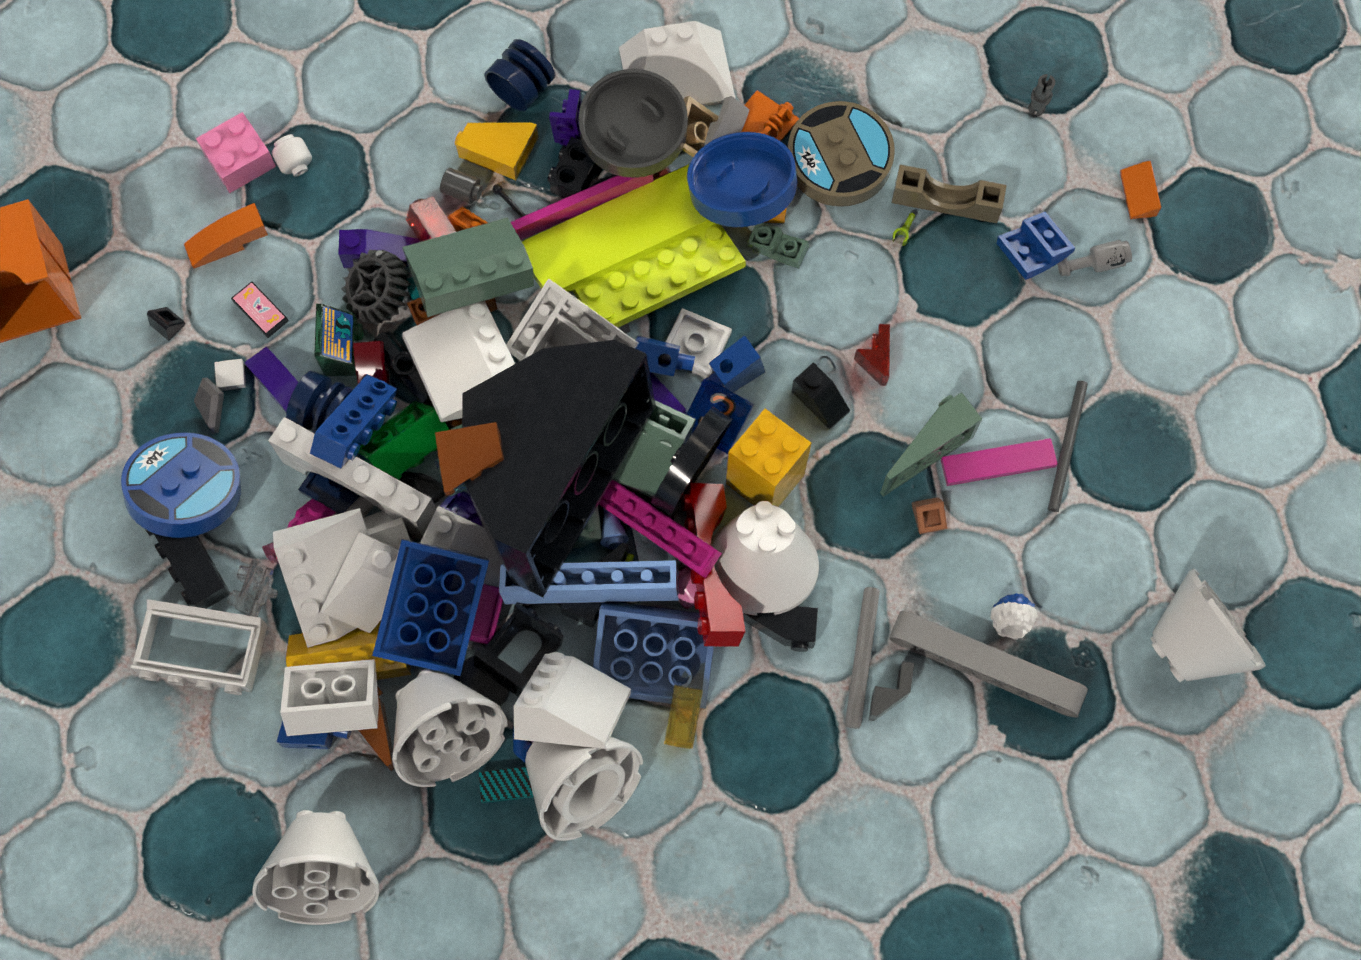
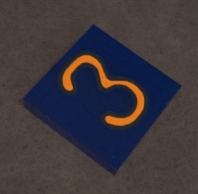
(714, 395)

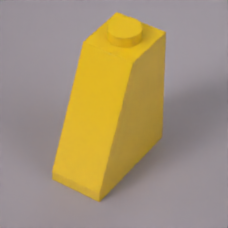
(497, 146)

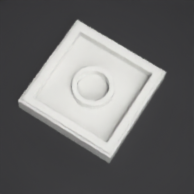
(698, 338)

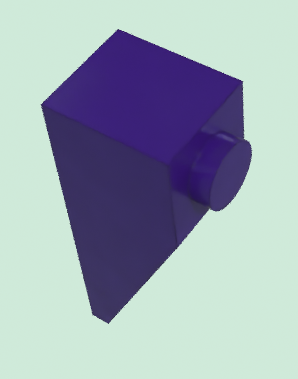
(358, 241)

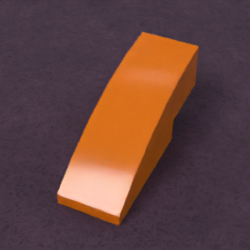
(225, 236)

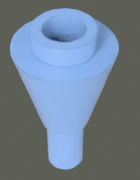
(612, 531)

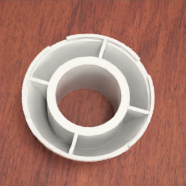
(581, 784)

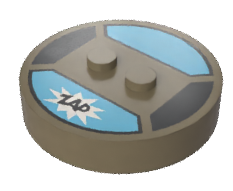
(841, 153)

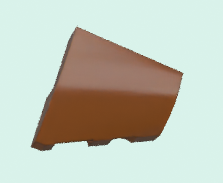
(467, 452)

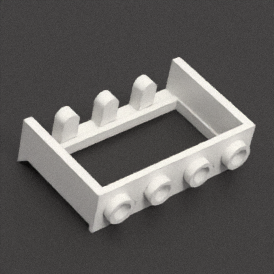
(203, 678)

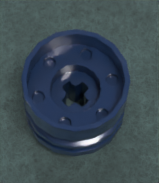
(519, 75)
(315, 400)

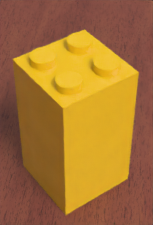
(767, 460)

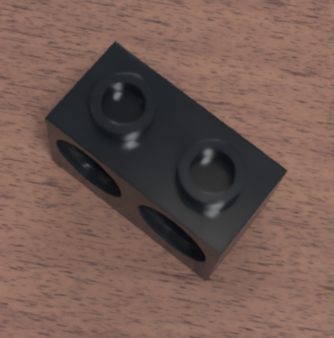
(580, 171)

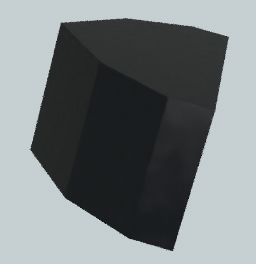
(564, 435)

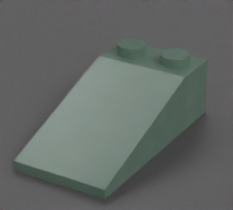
(946, 430)

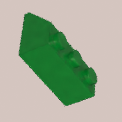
(403, 440)

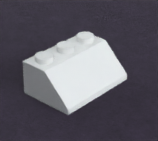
(330, 697)

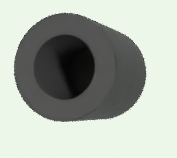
(461, 186)

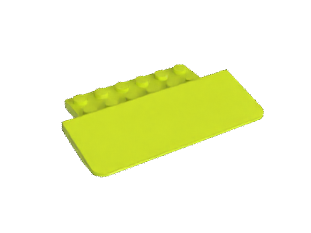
(635, 251)

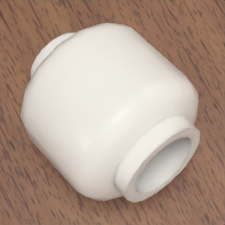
(291, 155)

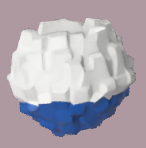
(1013, 616)

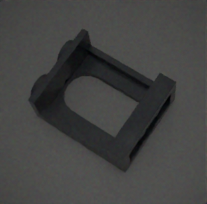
(522, 619)

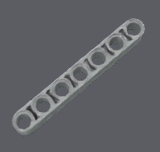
(988, 664)

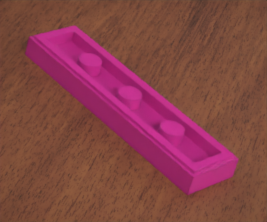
(998, 462)

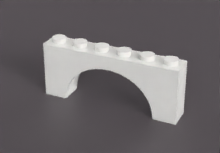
(387, 493)

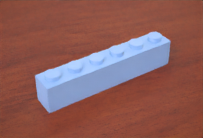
(601, 583)

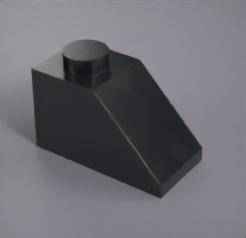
(820, 396)

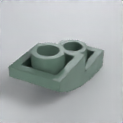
(778, 246)

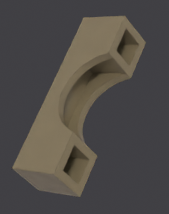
(975, 201)

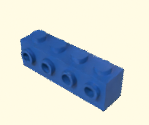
(354, 421)

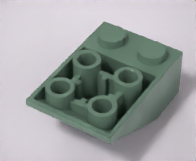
(654, 449)

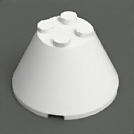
(765, 560)
(1202, 635)
(443, 730)
(317, 872)

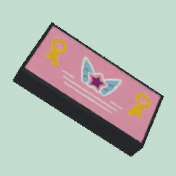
(259, 309)

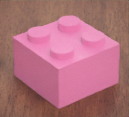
(236, 152)

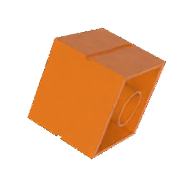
(32, 275)

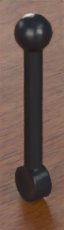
(498, 190)

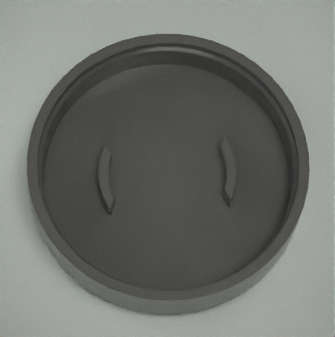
(633, 123)

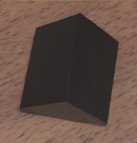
(165, 322)

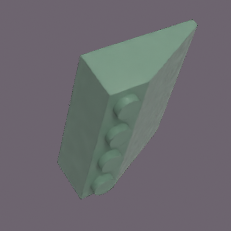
(469, 266)

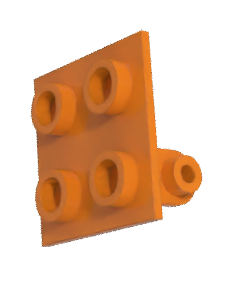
(769, 117)

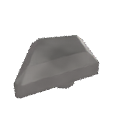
(209, 403)

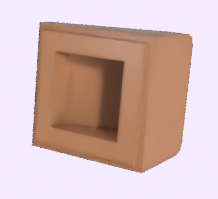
(929, 515)

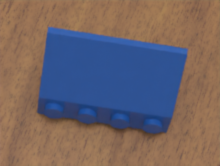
(431, 607)

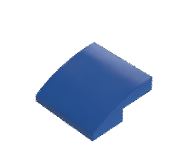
(1035, 245)

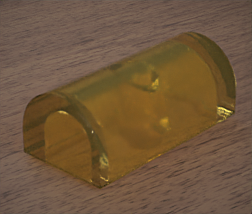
(683, 716)

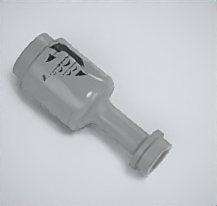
(1101, 258)

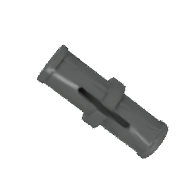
(1041, 95)

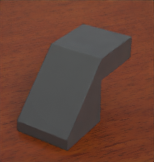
(885, 698)

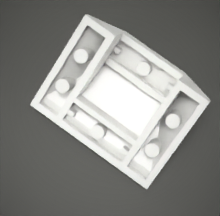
(685, 55)
(561, 320)

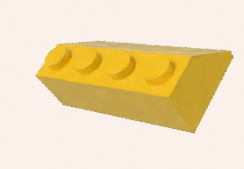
(353, 646)

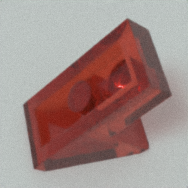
(877, 359)

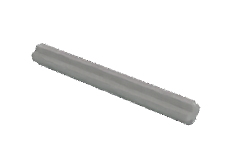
(862, 658)

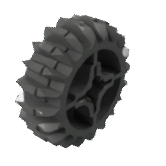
(377, 280)

